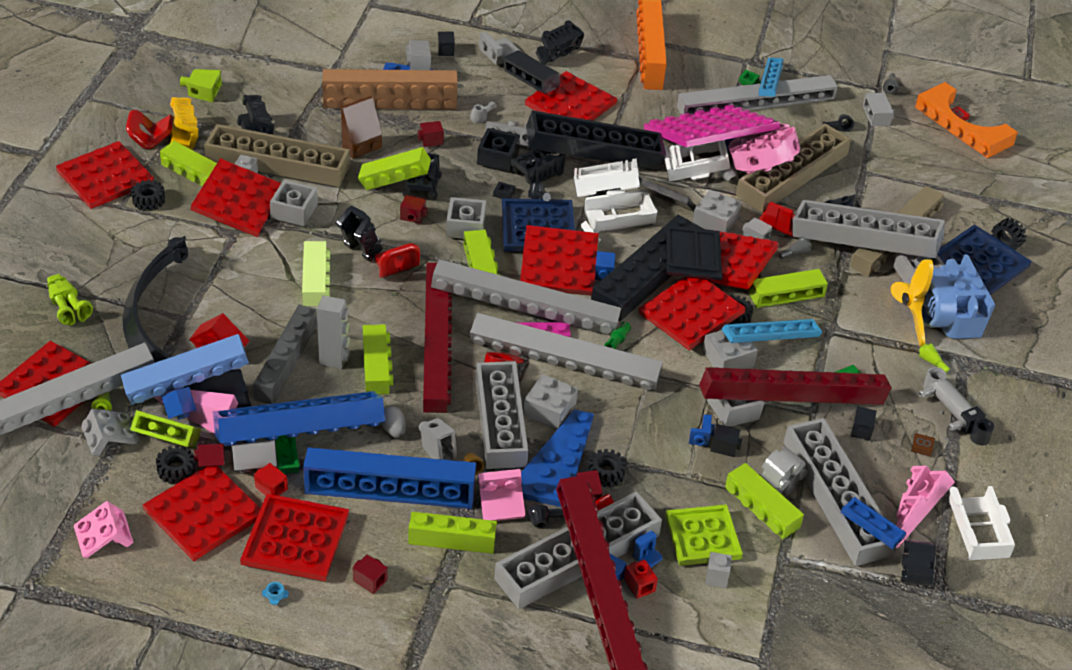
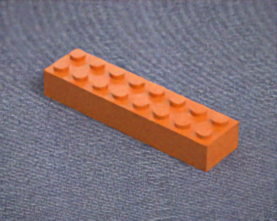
(651, 44)

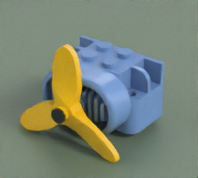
(946, 299)

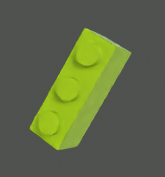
(165, 429)

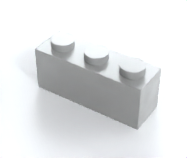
(418, 55)

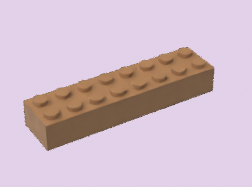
(391, 88)

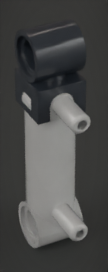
(969, 418)

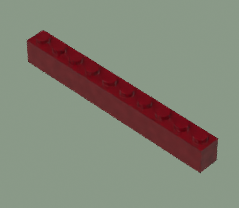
(436, 347)
(794, 386)
(599, 575)

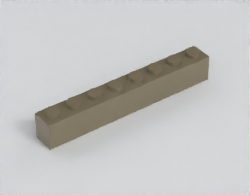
(922, 204)

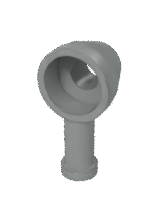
(479, 112)
(731, 174)

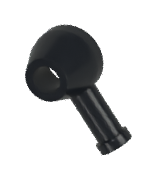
(843, 126)
(537, 191)
(540, 513)

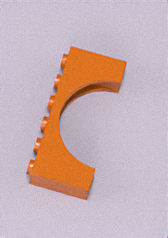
(983, 139)

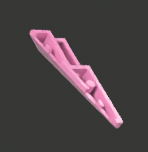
(206, 403)
(923, 493)

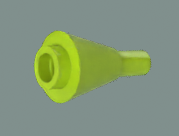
(930, 354)
(102, 402)

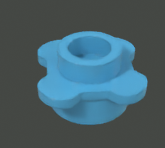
(275, 587)

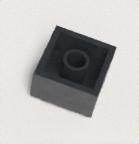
(498, 149)

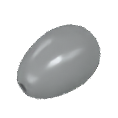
(394, 422)

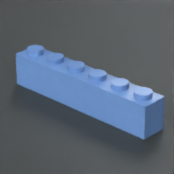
(184, 369)

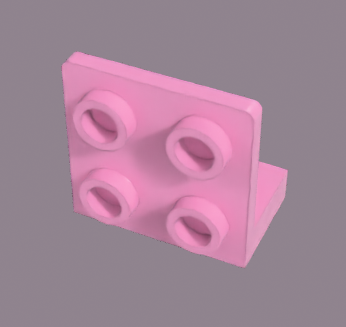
(501, 495)
(101, 527)

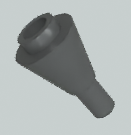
(890, 85)
(801, 246)

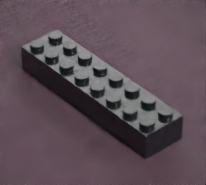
(594, 140)
(639, 274)

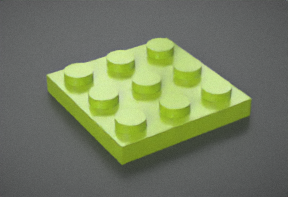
(702, 531)

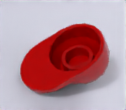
(502, 357)

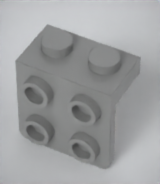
(496, 49)
(107, 426)

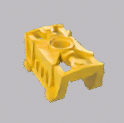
(185, 123)

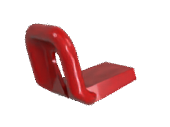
(157, 130)
(779, 218)
(398, 259)

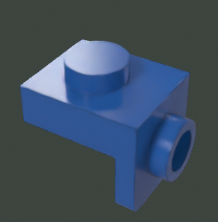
(702, 436)
(645, 549)

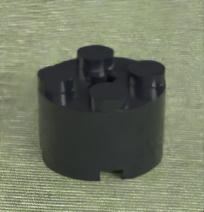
(918, 562)

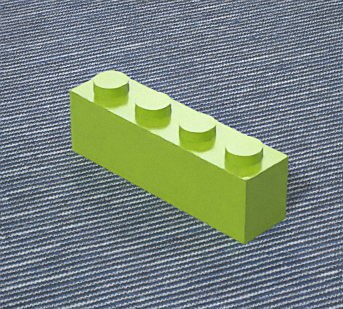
(186, 162)
(394, 168)
(478, 251)
(788, 288)
(376, 359)
(764, 501)
(452, 532)

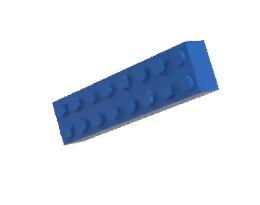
(298, 417)
(389, 478)

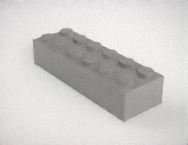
(501, 415)

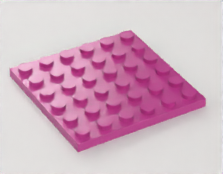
(711, 125)

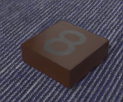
(922, 444)

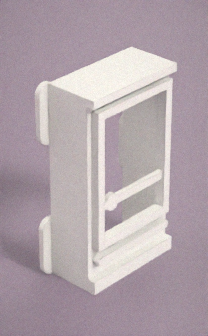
(699, 168)
(606, 177)
(618, 200)
(999, 519)

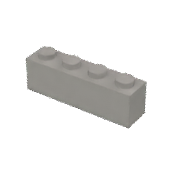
(333, 332)

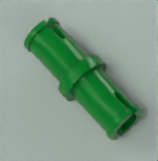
(618, 336)

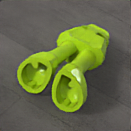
(63, 291)

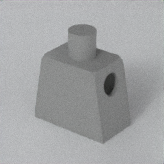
(438, 439)

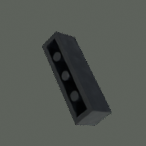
(531, 72)

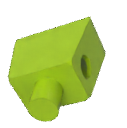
(203, 84)

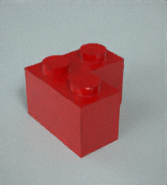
(215, 330)

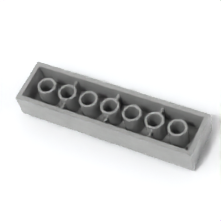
(869, 228)
(834, 485)
(553, 561)

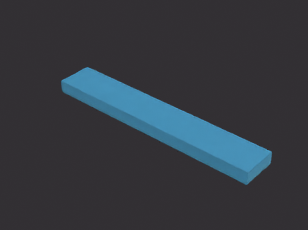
(771, 77)
(771, 330)

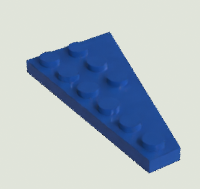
(557, 459)

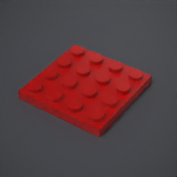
(572, 99)
(103, 174)
(236, 197)
(560, 259)
(743, 259)
(691, 310)
(44, 365)
(202, 511)
(295, 537)

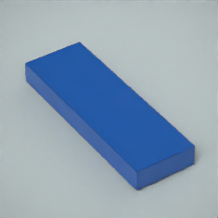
(873, 522)

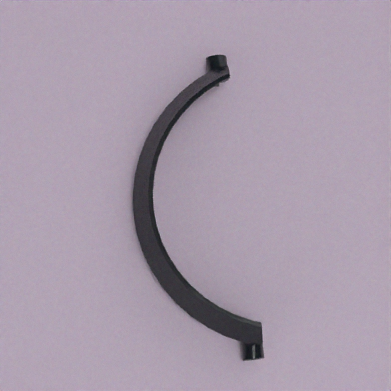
(177, 251)

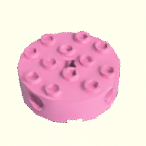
(764, 149)

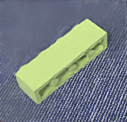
(314, 272)

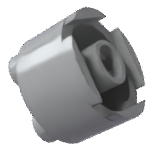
(783, 470)

